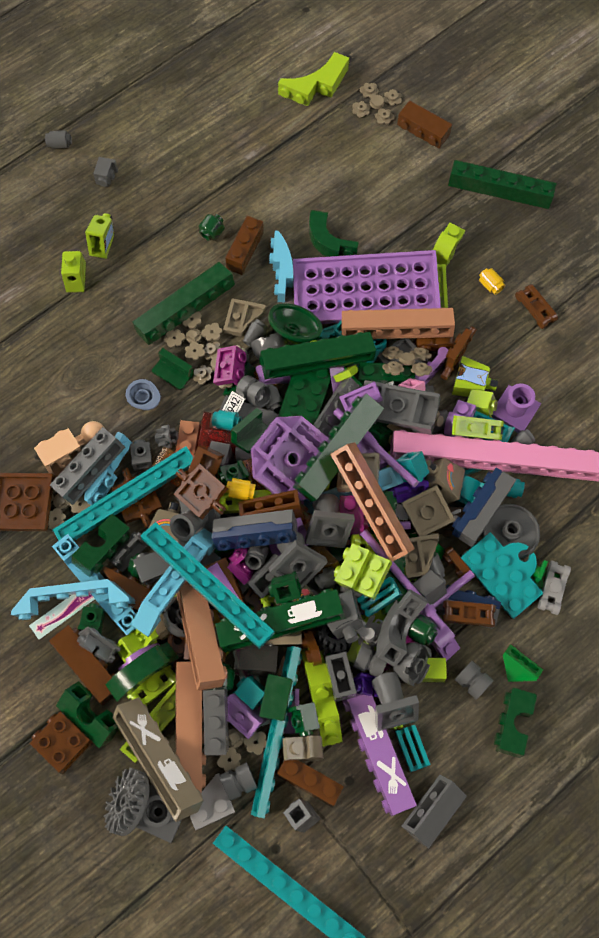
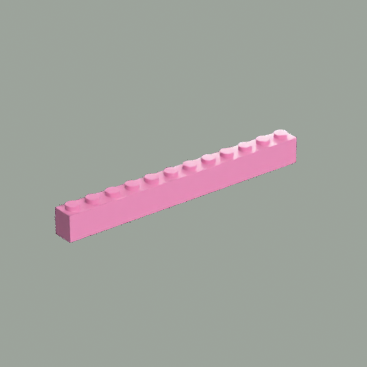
(506, 456)

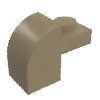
(303, 748)

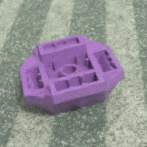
(271, 451)

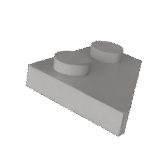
(215, 804)

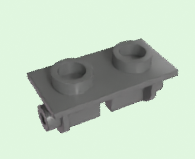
(124, 553)
(90, 638)

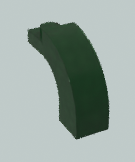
(324, 241)
(141, 669)

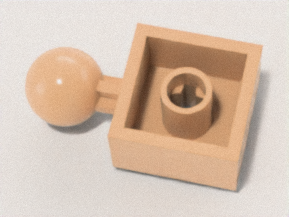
(63, 447)

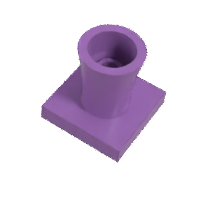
(517, 406)

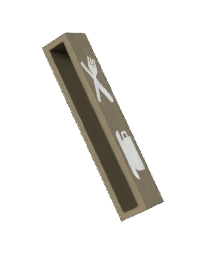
(158, 759)

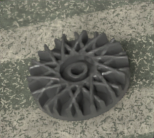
(520, 522)
(128, 802)

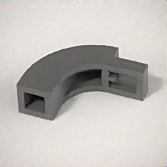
(393, 632)

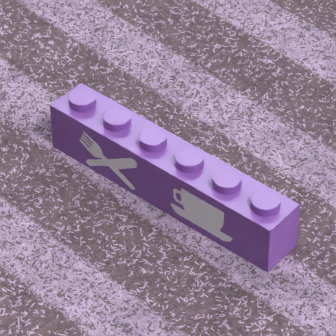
(381, 755)

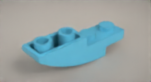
(282, 265)
(106, 480)

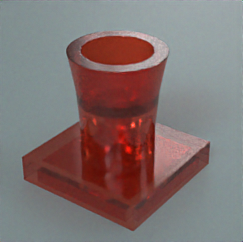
(209, 434)

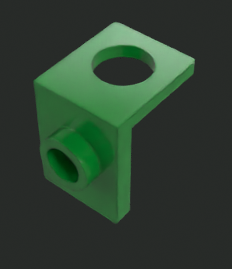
(540, 572)

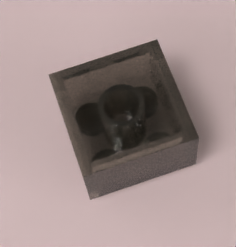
(256, 662)

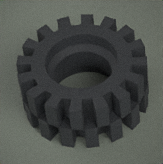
(328, 644)

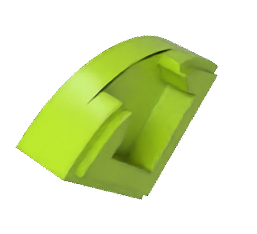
(347, 373)

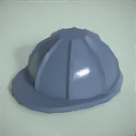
(143, 395)

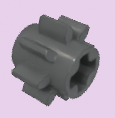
(166, 436)

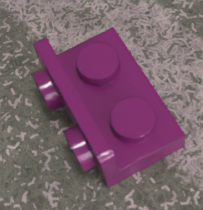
(229, 365)
(350, 506)
(238, 565)

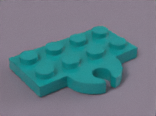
(504, 573)

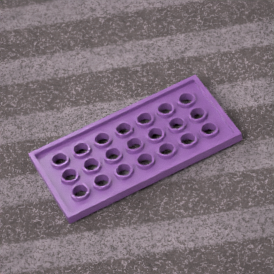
(374, 279)

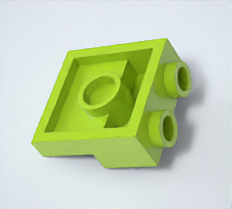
(362, 571)

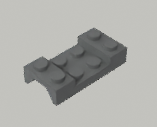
(408, 407)
(327, 419)

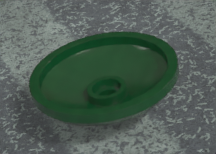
(295, 322)

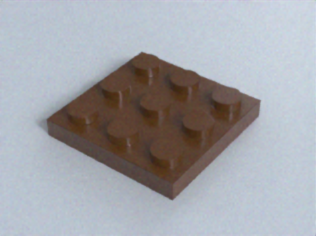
(25, 501)

